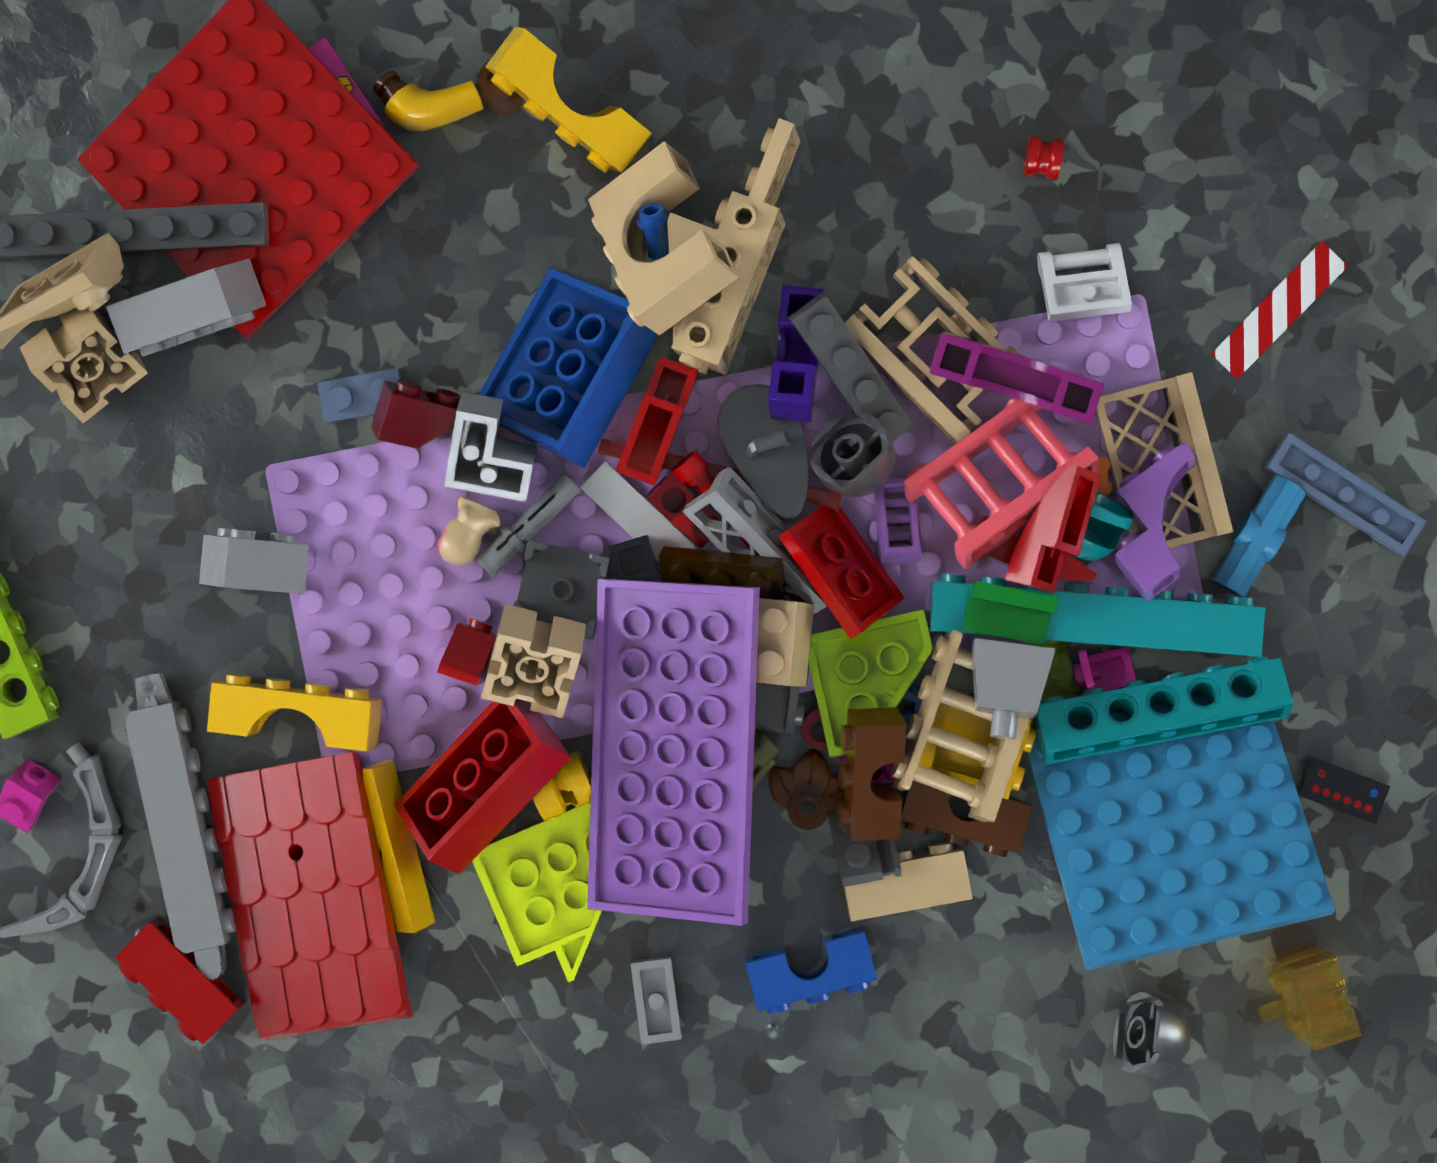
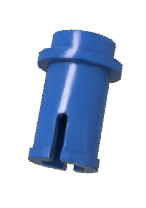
(654, 222)

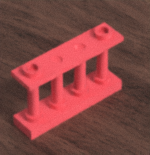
(1006, 516)

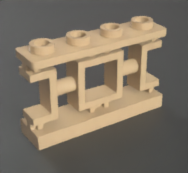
(908, 376)

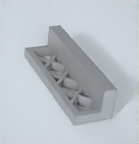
(749, 518)

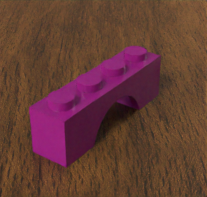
(1017, 376)

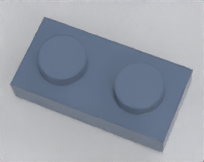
(353, 395)

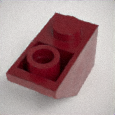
(413, 415)

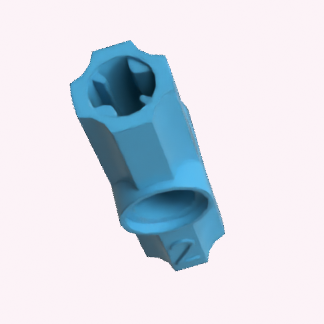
(1259, 536)

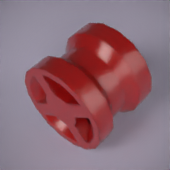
(1043, 158)

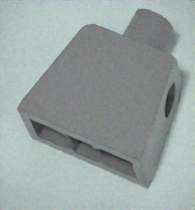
(1009, 682)

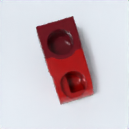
(670, 498)

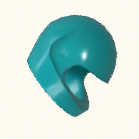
(1104, 528)

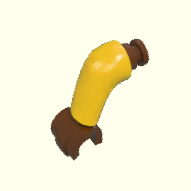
(424, 109)

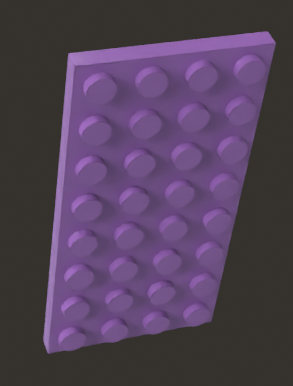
(673, 749)

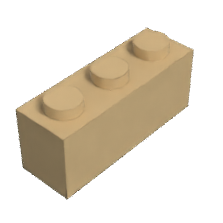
(925, 882)

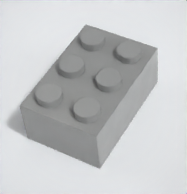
(187, 308)

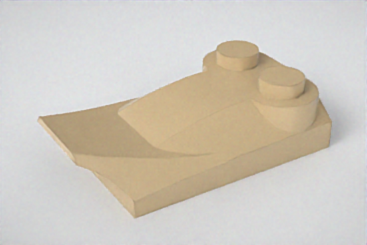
(73, 282)

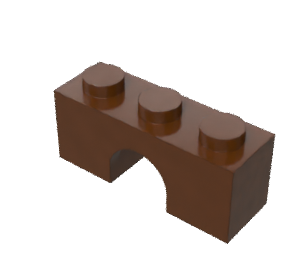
(870, 741)
(930, 808)

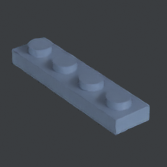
(1346, 494)

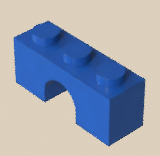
(846, 966)

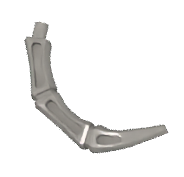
(102, 848)

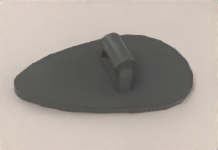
(765, 450)

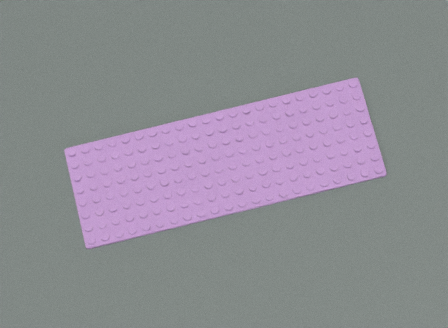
(388, 602)

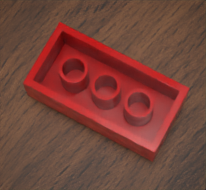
(481, 783)

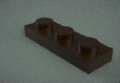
(724, 568)

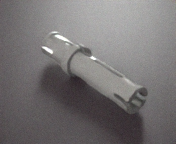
(528, 525)

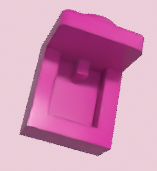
(1105, 669)
(26, 794)

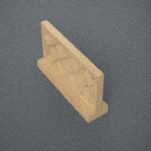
(1189, 427)

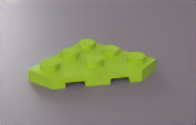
(866, 670)

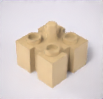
(82, 362)
(534, 661)

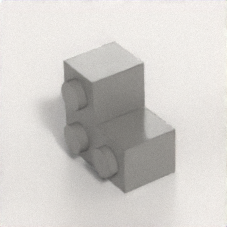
(481, 459)
(242, 562)

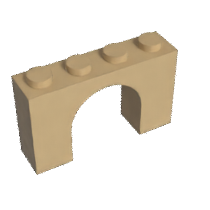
(684, 279)

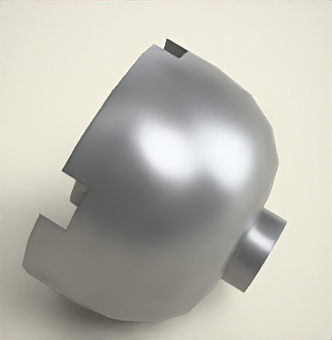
(853, 455)
(1151, 1036)

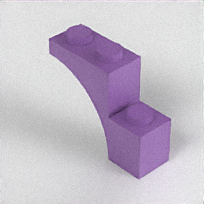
(1146, 556)

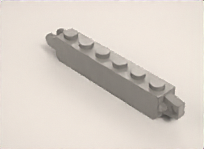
(179, 825)

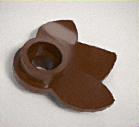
(806, 783)

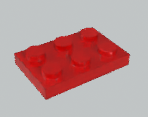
(842, 568)

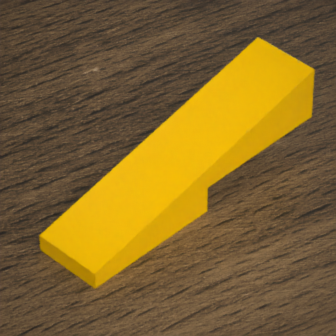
(400, 859)

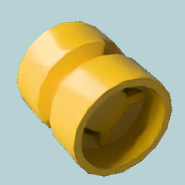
(567, 787)

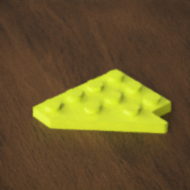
(541, 889)

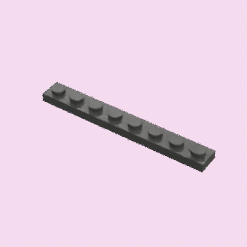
(136, 229)

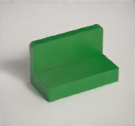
(1008, 612)

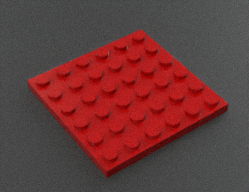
(253, 122)

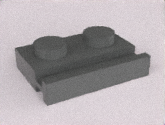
(862, 860)

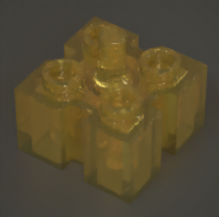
(1313, 998)

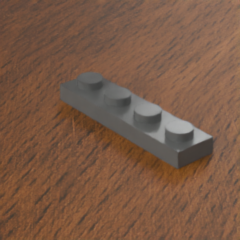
(848, 365)

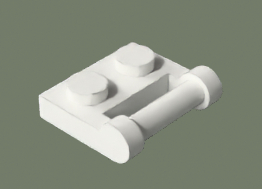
(1088, 292)

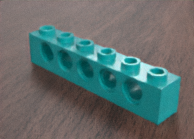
(1146, 727)

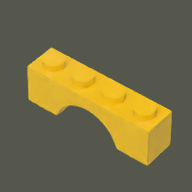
(527, 68)
(343, 719)

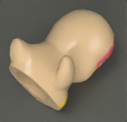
(464, 534)

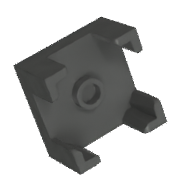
(562, 584)

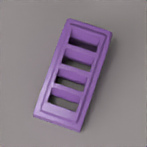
(904, 554)

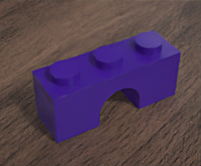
(795, 365)

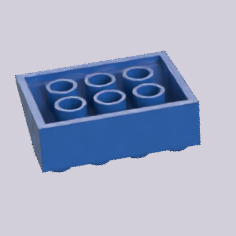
(568, 366)

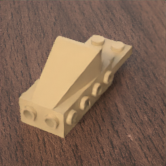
(750, 233)

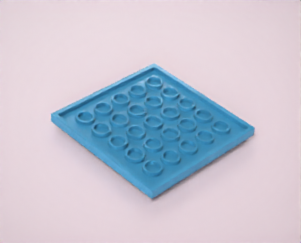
(1179, 841)

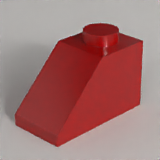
(468, 652)

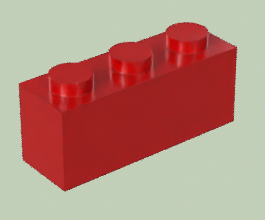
(177, 983)

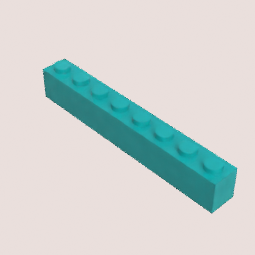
(1123, 619)

